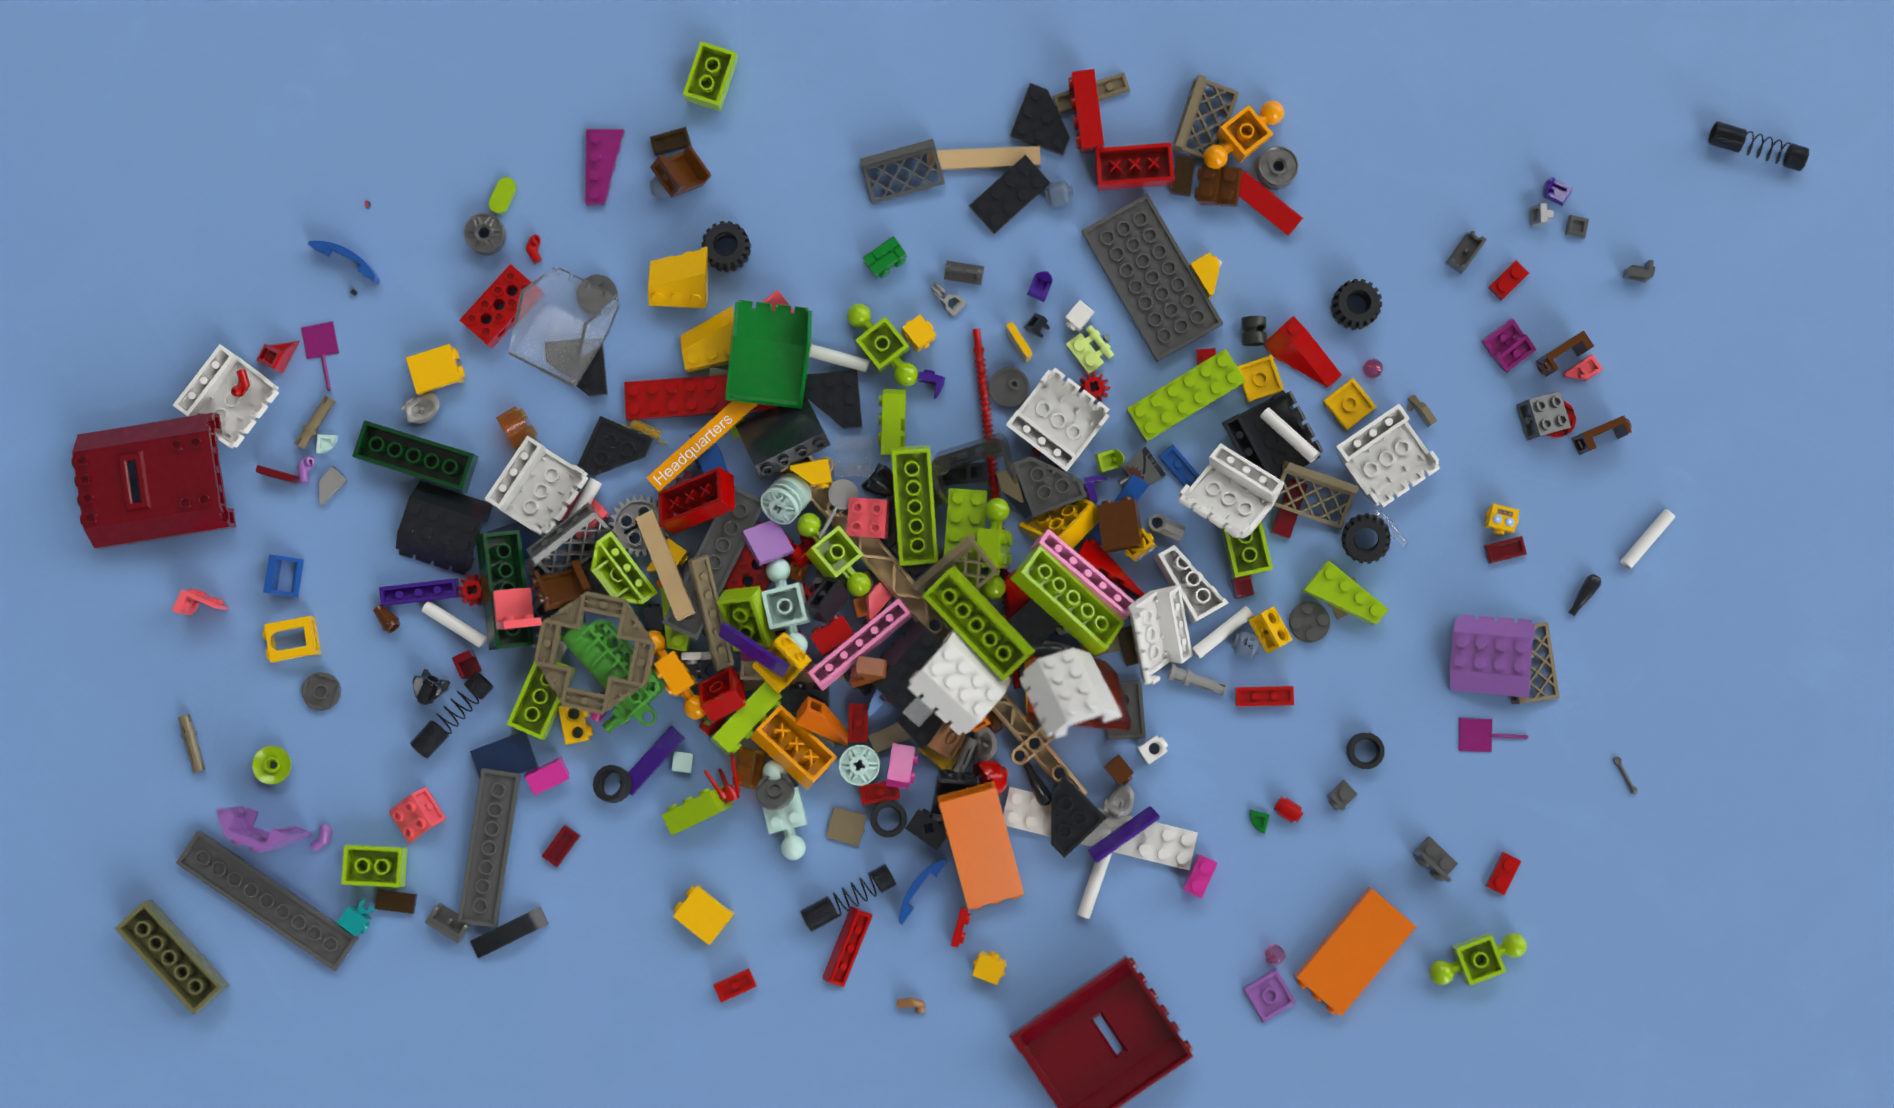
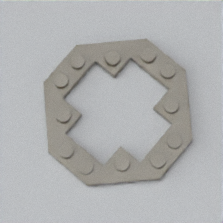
(629, 629)

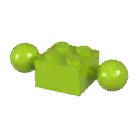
(882, 345)
(996, 545)
(834, 554)
(1478, 959)

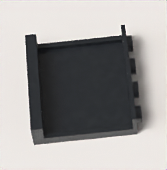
(782, 437)

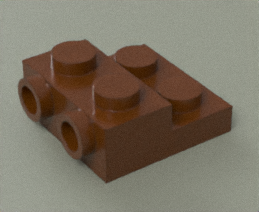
(1218, 186)

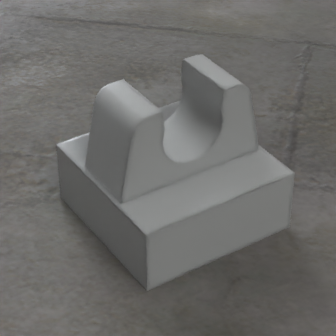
(1539, 215)

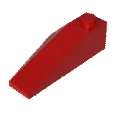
(1300, 351)
(1107, 566)

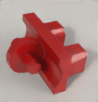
(798, 556)

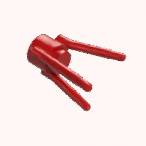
(729, 791)

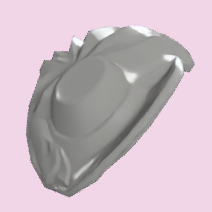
(421, 409)
(986, 744)
(1120, 802)

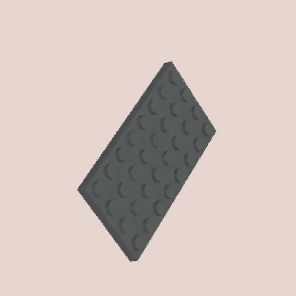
(1152, 277)

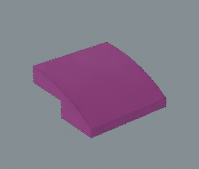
(1508, 345)

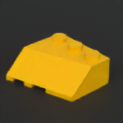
(679, 280)
(708, 342)
(1066, 522)

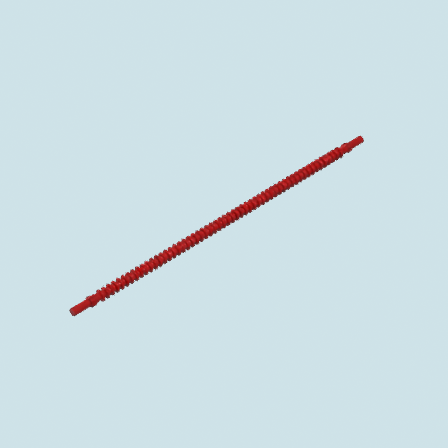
(978, 351)

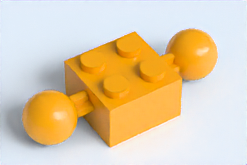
(1244, 134)
(676, 675)

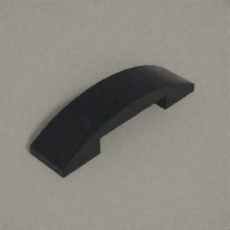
(965, 474)
(509, 932)

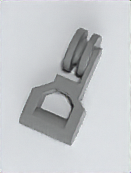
(957, 307)

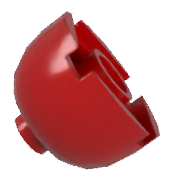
(992, 771)

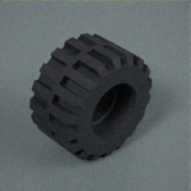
(722, 231)
(1363, 290)
(1363, 554)

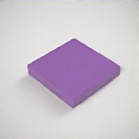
(767, 542)
(1269, 995)

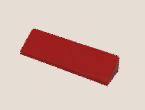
(1268, 204)
(847, 946)

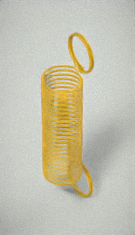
(647, 429)

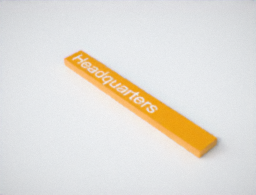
(699, 443)

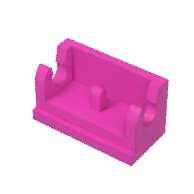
(547, 776)

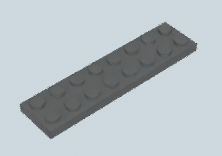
(723, 546)
(489, 847)

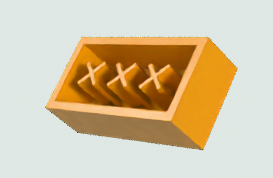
(793, 747)

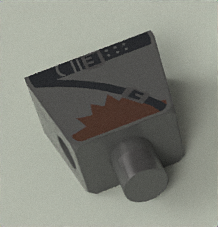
(1143, 466)

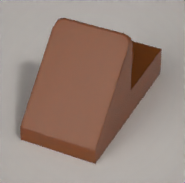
(867, 671)

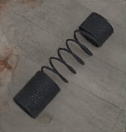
(1733, 139)
(433, 734)
(824, 910)

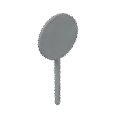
(839, 496)

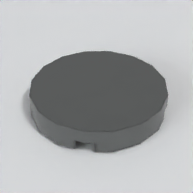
(321, 691)
(775, 794)

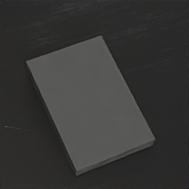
(1134, 702)

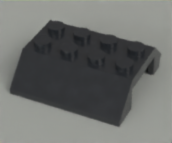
(1261, 443)
(441, 527)
(906, 658)

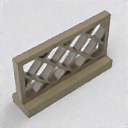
(1191, 109)
(1322, 480)
(949, 561)
(1553, 683)

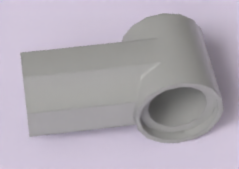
(1167, 527)

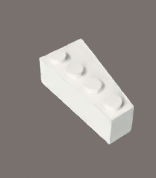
(1197, 594)

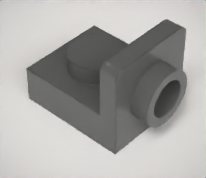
(1636, 272)
(1341, 795)

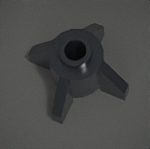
(880, 481)
(428, 687)

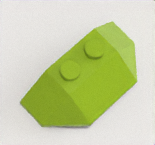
(619, 572)

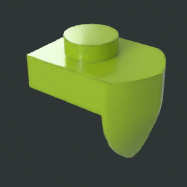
(1109, 460)

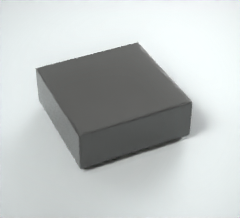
(1577, 226)

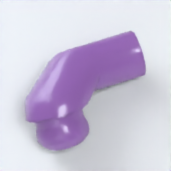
(304, 467)
(324, 837)

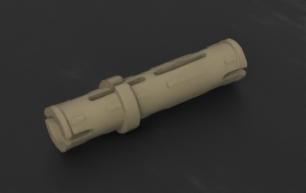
(314, 422)
(191, 743)

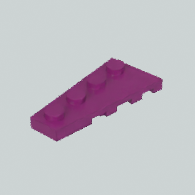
(601, 158)

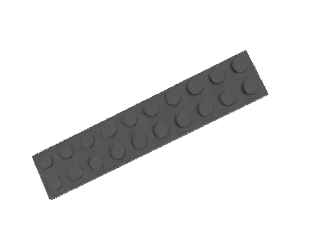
(267, 900)

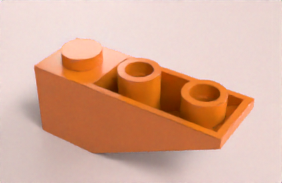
(821, 720)

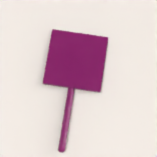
(319, 342)
(1477, 735)

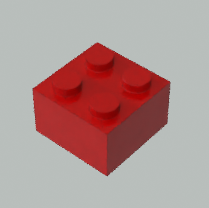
(832, 635)
(722, 694)

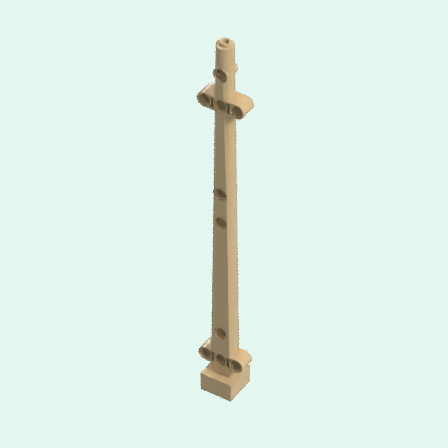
(898, 583)

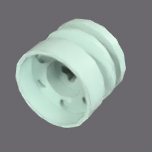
(785, 498)
(869, 759)

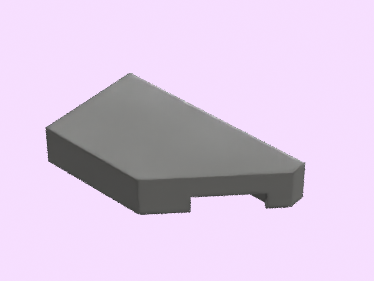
(330, 484)

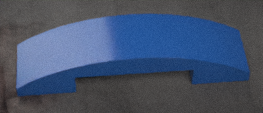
(327, 247)
(934, 869)

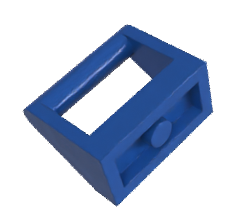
(273, 573)

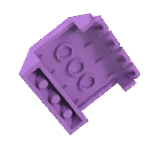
(1491, 655)
(238, 826)

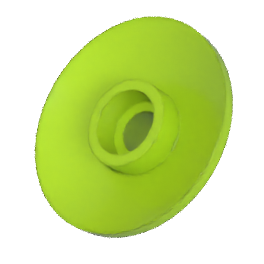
(262, 765)

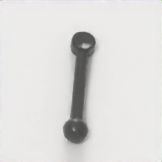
(1617, 760)

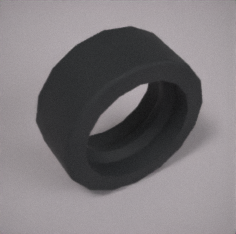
(1379, 754)
(599, 780)
(888, 833)

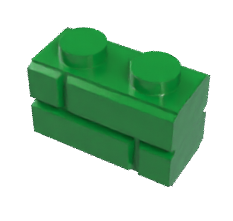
(885, 257)

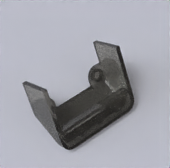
(989, 446)

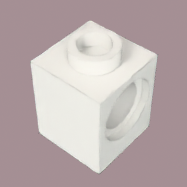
(1078, 316)
(1144, 749)

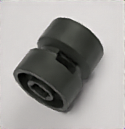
(1254, 331)

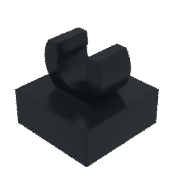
(1035, 325)

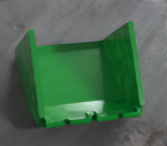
(769, 354)

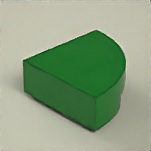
(1259, 820)

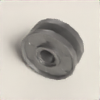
(1277, 156)
(495, 239)

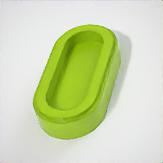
(502, 195)

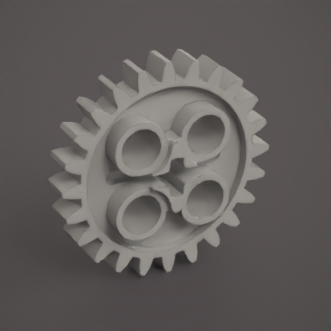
(633, 509)

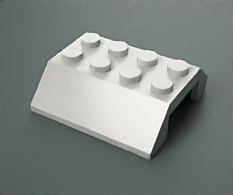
(212, 394)
(1059, 419)
(1387, 457)
(536, 487)
(1232, 492)
(1159, 631)
(958, 684)
(1068, 691)

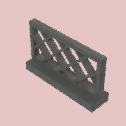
(897, 155)
(563, 535)

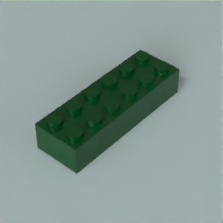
(415, 456)
(501, 569)

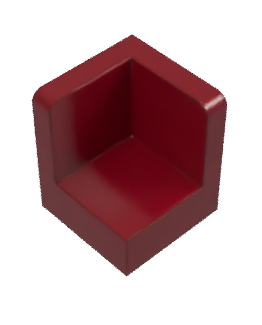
(1242, 586)
(466, 664)

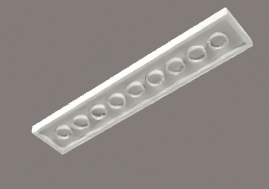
(1156, 843)

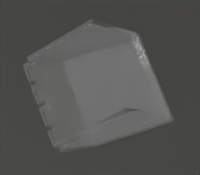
(561, 324)

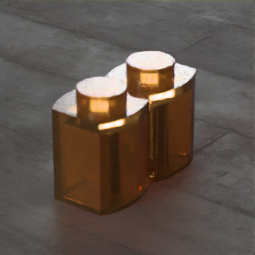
(515, 426)
(750, 766)

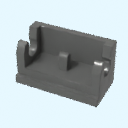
(1465, 252)
(446, 922)

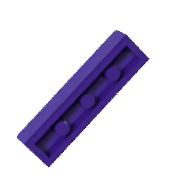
(419, 592)
(754, 650)
(654, 758)
(1123, 834)

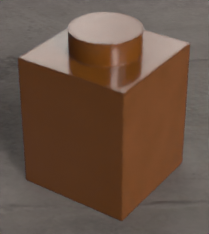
(1119, 770)

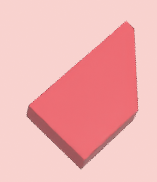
(1584, 369)
(876, 600)

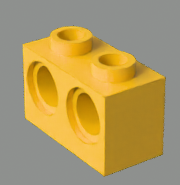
(1270, 629)
(570, 724)

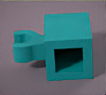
(355, 919)

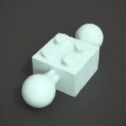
(785, 603)
(787, 818)

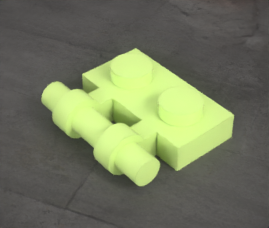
(1084, 352)

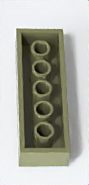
(172, 956)

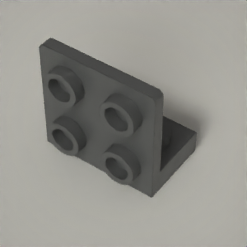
(1543, 415)
(1436, 859)

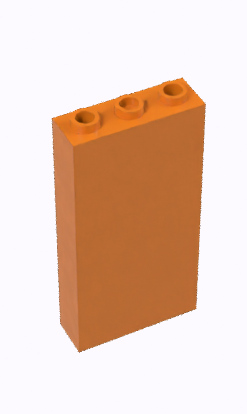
(980, 845)
(1354, 952)

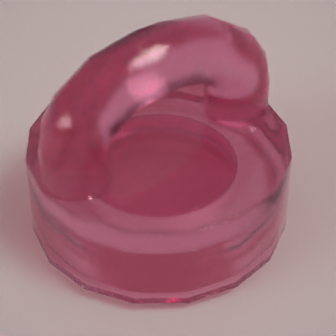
(1372, 368)

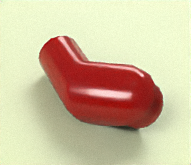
(532, 248)
(243, 385)

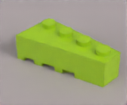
(1340, 591)
(744, 720)

